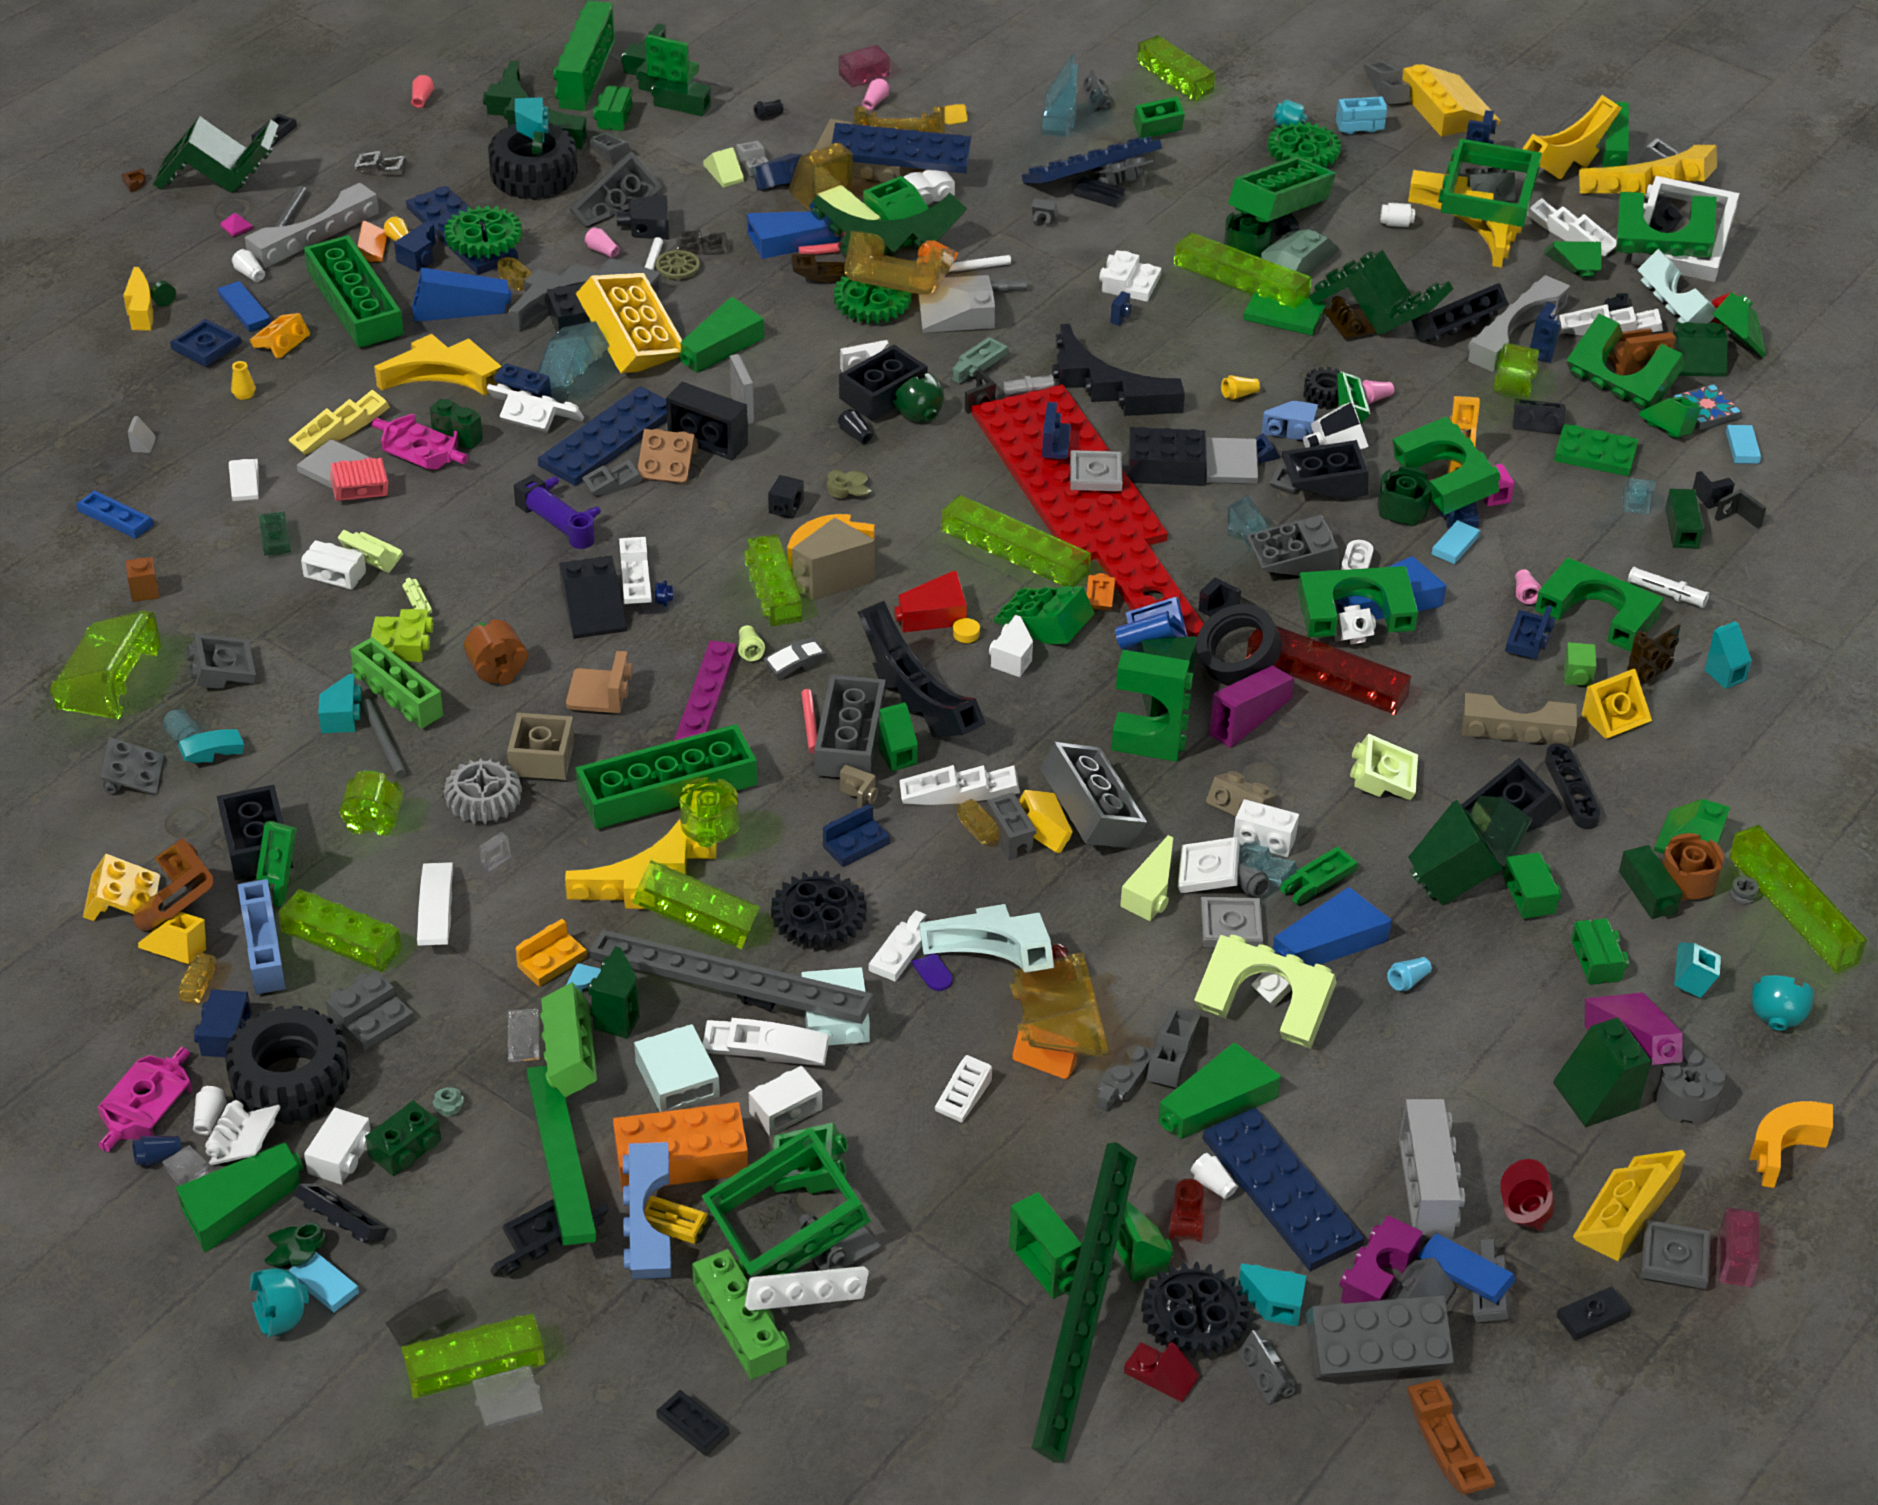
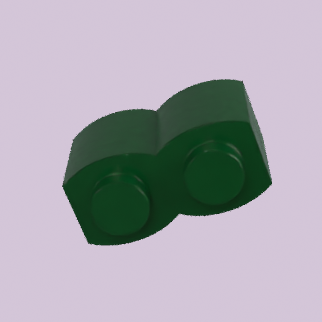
(450, 417)

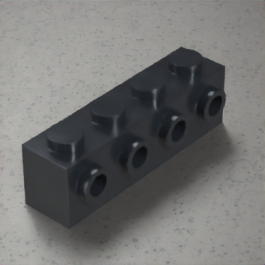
(1459, 312)

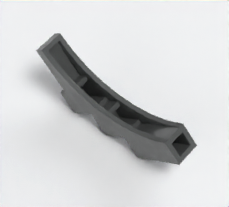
(534, 301)

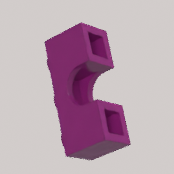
(1390, 1246)

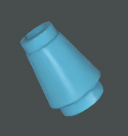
(1407, 973)

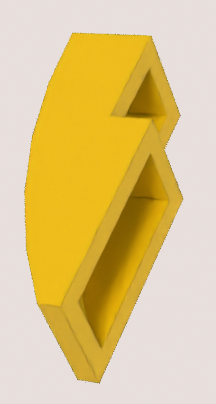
(138, 301)

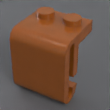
(1637, 349)
(184, 869)

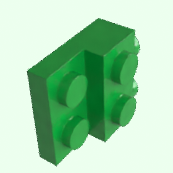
(813, 1173)

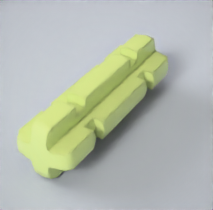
(416, 595)

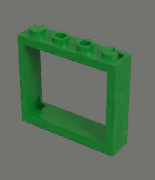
(1496, 157)
(810, 1240)

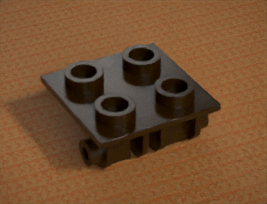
(1348, 319)
(1653, 656)

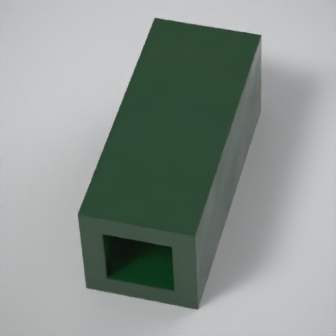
(1684, 518)
(1650, 882)

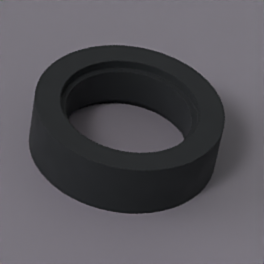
(1231, 619)

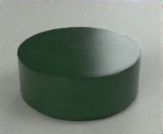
(537, 143)
(163, 293)

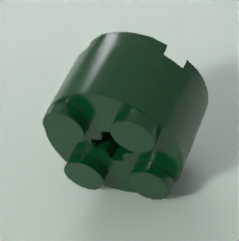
(1247, 233)
(1404, 495)

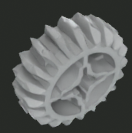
(465, 789)

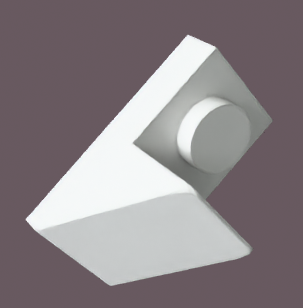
(856, 354)
(244, 479)

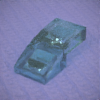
(1260, 859)

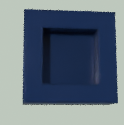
(1120, 308)

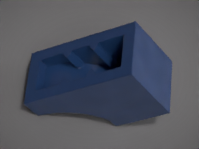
(775, 171)
(415, 247)

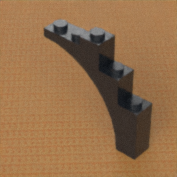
(1134, 392)
(943, 710)

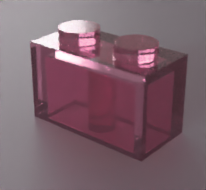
(864, 65)
(1739, 1247)

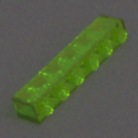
(1241, 270)
(1015, 541)
(1798, 899)

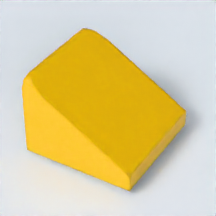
(955, 114)

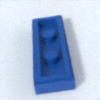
(244, 306)
(115, 514)
(1468, 1268)

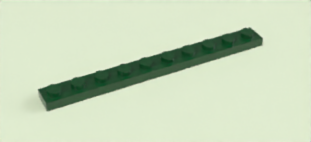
(1084, 1303)

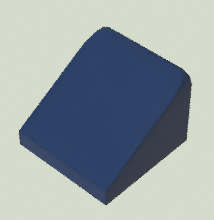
(1265, 450)

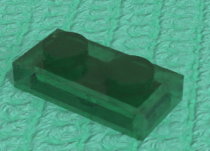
(274, 533)

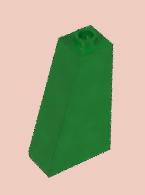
(721, 335)
(1218, 1092)
(237, 1193)

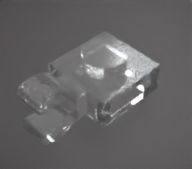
(186, 1165)

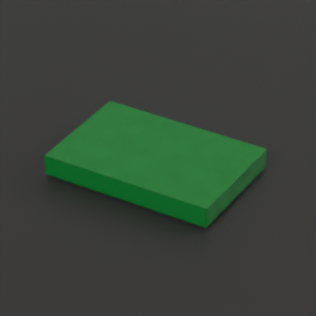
(1272, 313)

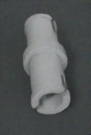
(1027, 384)

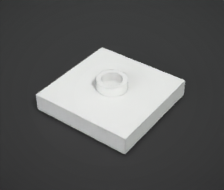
(1209, 865)

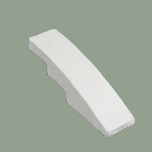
(1569, 227)
(1579, 321)
(954, 787)
(435, 904)

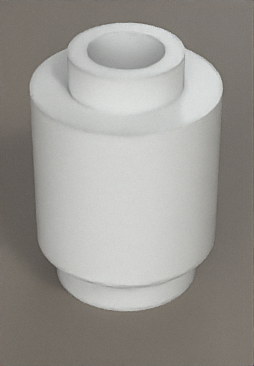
(1397, 214)

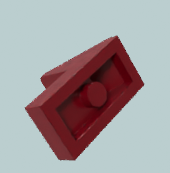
(1164, 1371)

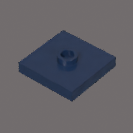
(205, 342)

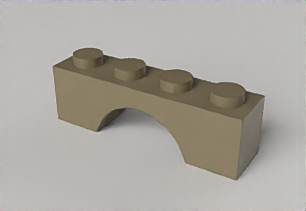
(1488, 719)

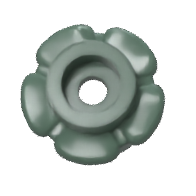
(448, 1101)

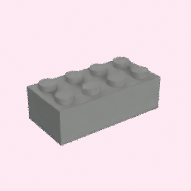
(1430, 1168)

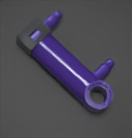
(533, 495)

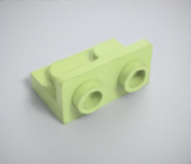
(375, 551)

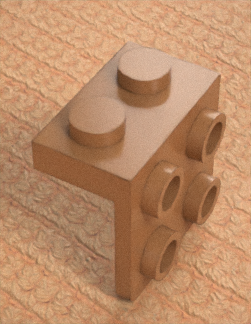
(666, 455)
(600, 688)

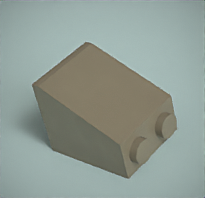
(833, 560)

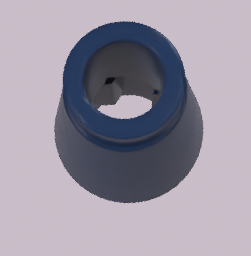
(154, 1149)

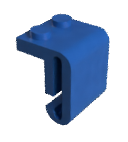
(1151, 622)

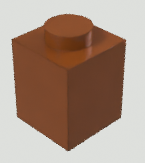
(142, 579)

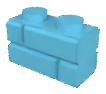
(1361, 114)

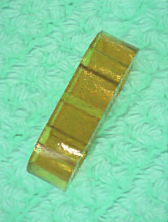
(513, 271)
(977, 821)
(197, 978)

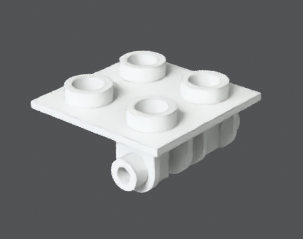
(239, 1133)

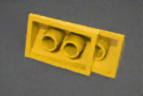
(1629, 1200)

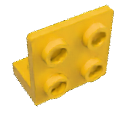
(120, 886)

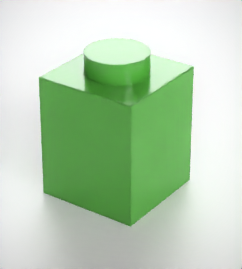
(1579, 664)

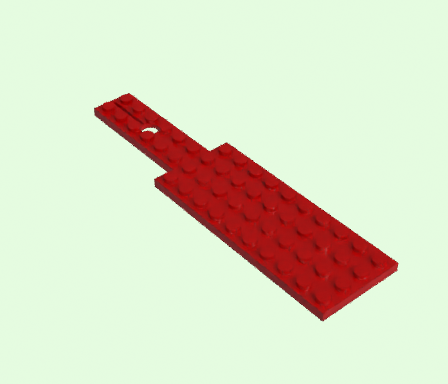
(1106, 523)

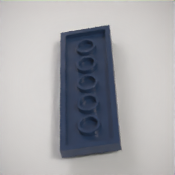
(904, 147)
(1094, 158)
(439, 207)
(605, 436)
(1283, 1189)

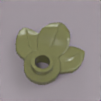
(842, 483)

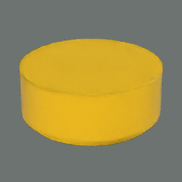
(966, 630)

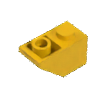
(1047, 818)
(177, 938)

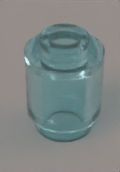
(179, 725)

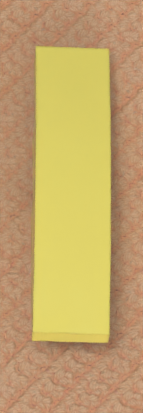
(340, 423)

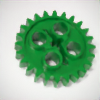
(1305, 142)
(465, 231)
(868, 303)

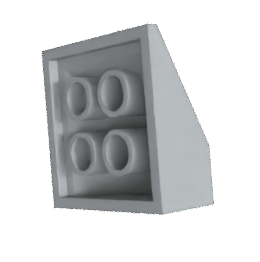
(959, 305)

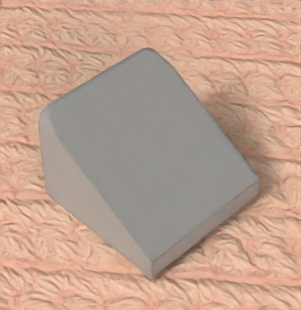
(140, 436)

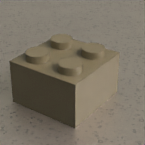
(541, 745)

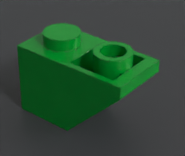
(1674, 415)
(897, 737)

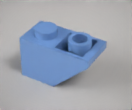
(1290, 420)

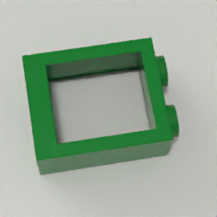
(1044, 1244)

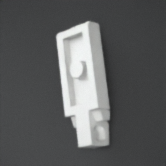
(898, 948)

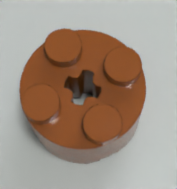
(495, 652)
(1693, 865)

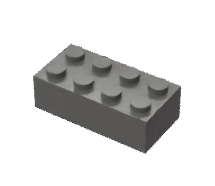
(849, 725)
(1093, 795)
(1379, 1337)

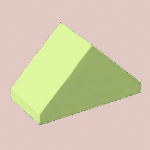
(724, 167)

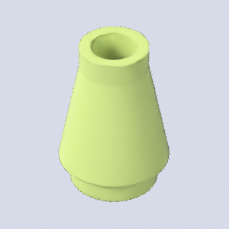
(750, 644)

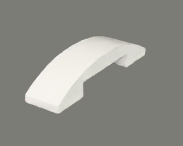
(635, 570)

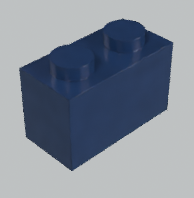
(220, 1020)

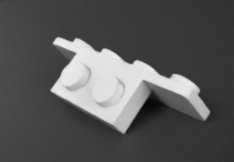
(531, 411)
(806, 1288)

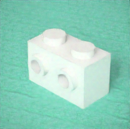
(1266, 827)

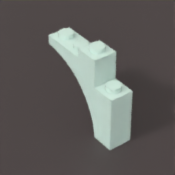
(992, 932)

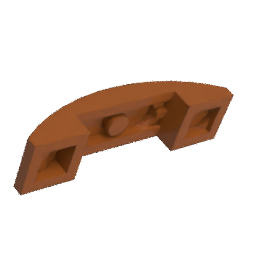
(1446, 1439)

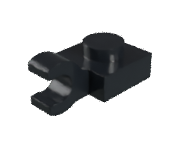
(1285, 224)

